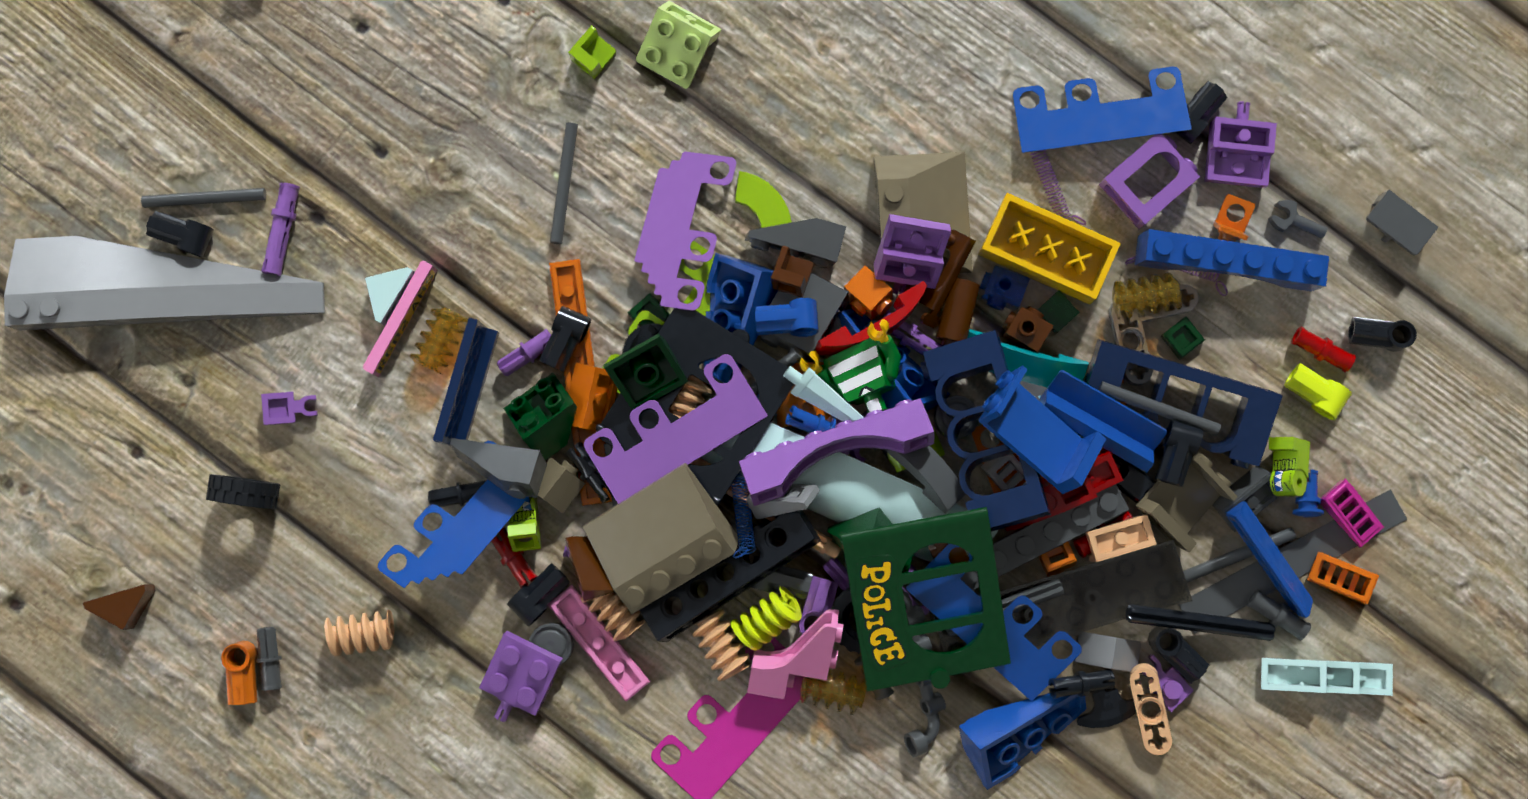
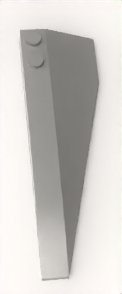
(109, 283)

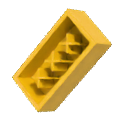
(1049, 249)

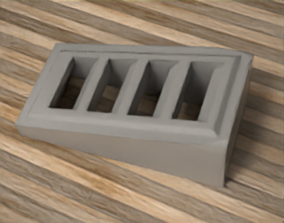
(796, 498)

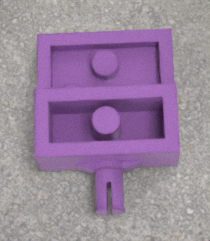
(1240, 150)
(911, 252)
(520, 675)

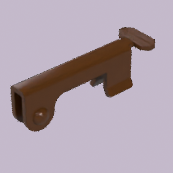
(959, 248)

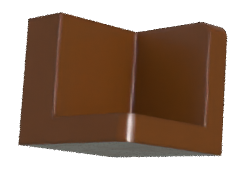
(791, 273)

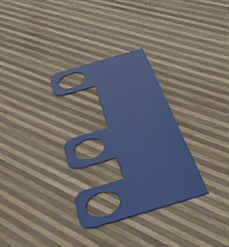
(1100, 122)
(1029, 666)

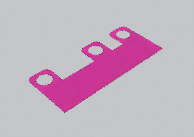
(728, 738)

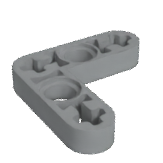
(1139, 331)

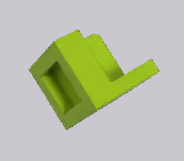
(592, 52)

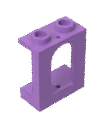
(1127, 201)

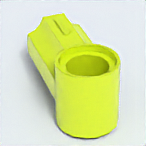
(1325, 395)

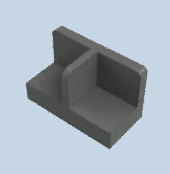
(1401, 222)

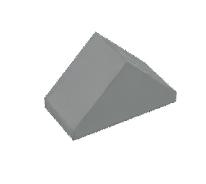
(1108, 651)

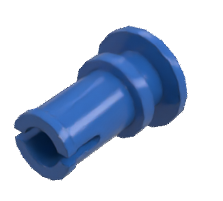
(808, 421)
(1309, 501)

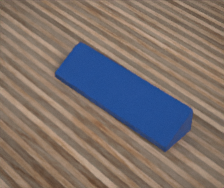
(1270, 559)

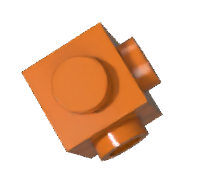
(869, 294)

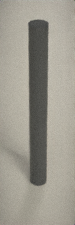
(564, 183)
(203, 197)
(1159, 408)
(1234, 557)

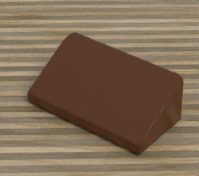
(587, 568)

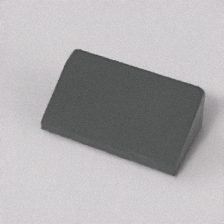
(1253, 489)

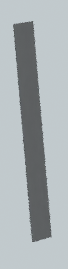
(1235, 590)

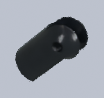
(1135, 481)

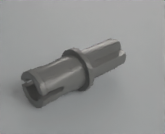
(268, 658)

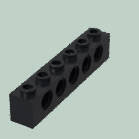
(800, 538)

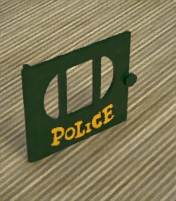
(876, 580)

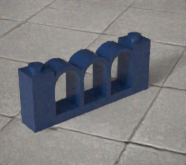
(959, 361)
(1254, 414)

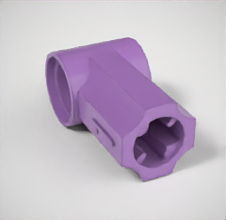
(819, 599)

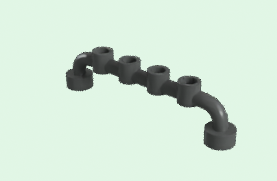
(931, 702)

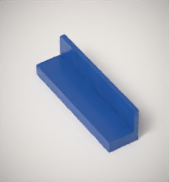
(1089, 410)

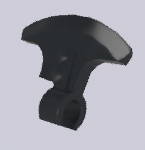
(1107, 710)

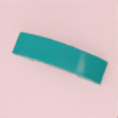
(1040, 367)

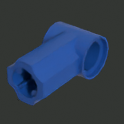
(796, 318)

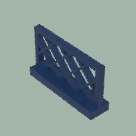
(466, 382)

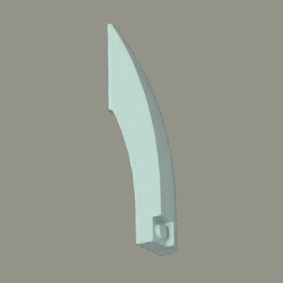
(852, 487)

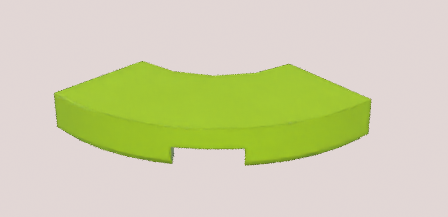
(762, 200)

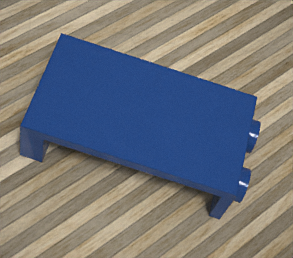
(1039, 434)

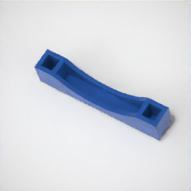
(1203, 254)

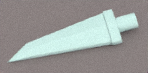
(820, 394)

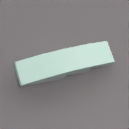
(1327, 676)

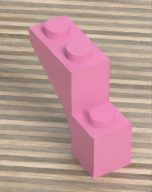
(807, 657)

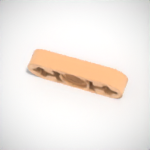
(1147, 732)

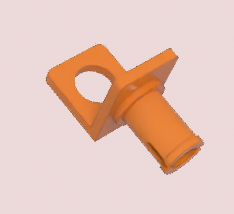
(1229, 229)

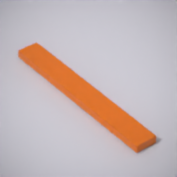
(570, 292)

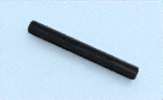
(1199, 622)

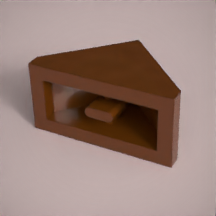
(123, 607)

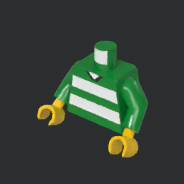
(863, 370)

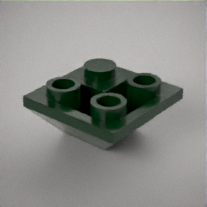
(543, 416)

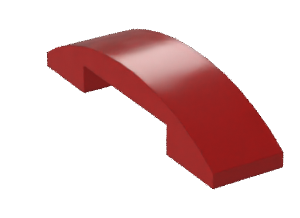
(842, 338)

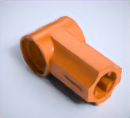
(240, 677)

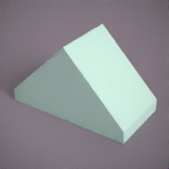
(386, 291)

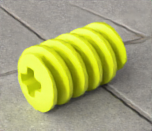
(768, 621)

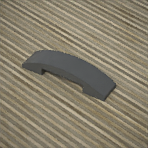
(933, 472)

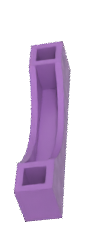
(896, 429)

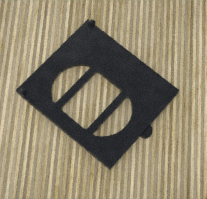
(695, 341)

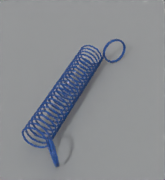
(742, 548)

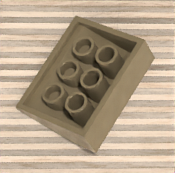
(660, 538)

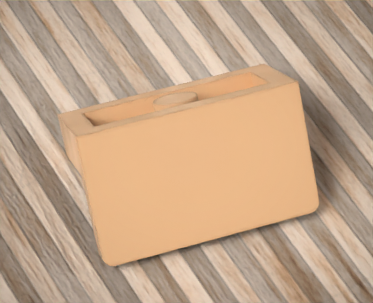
(1120, 538)

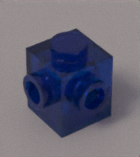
(1003, 288)

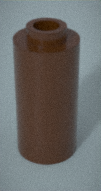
(957, 312)

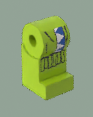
(1289, 465)
(525, 525)

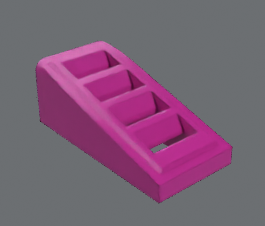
(1352, 496)

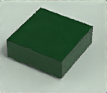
(649, 304)
(1058, 311)
(1182, 337)

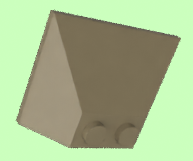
(925, 189)

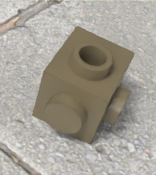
(560, 484)

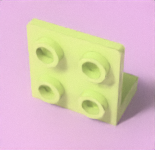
(676, 43)

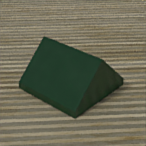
(646, 372)

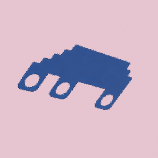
(458, 538)

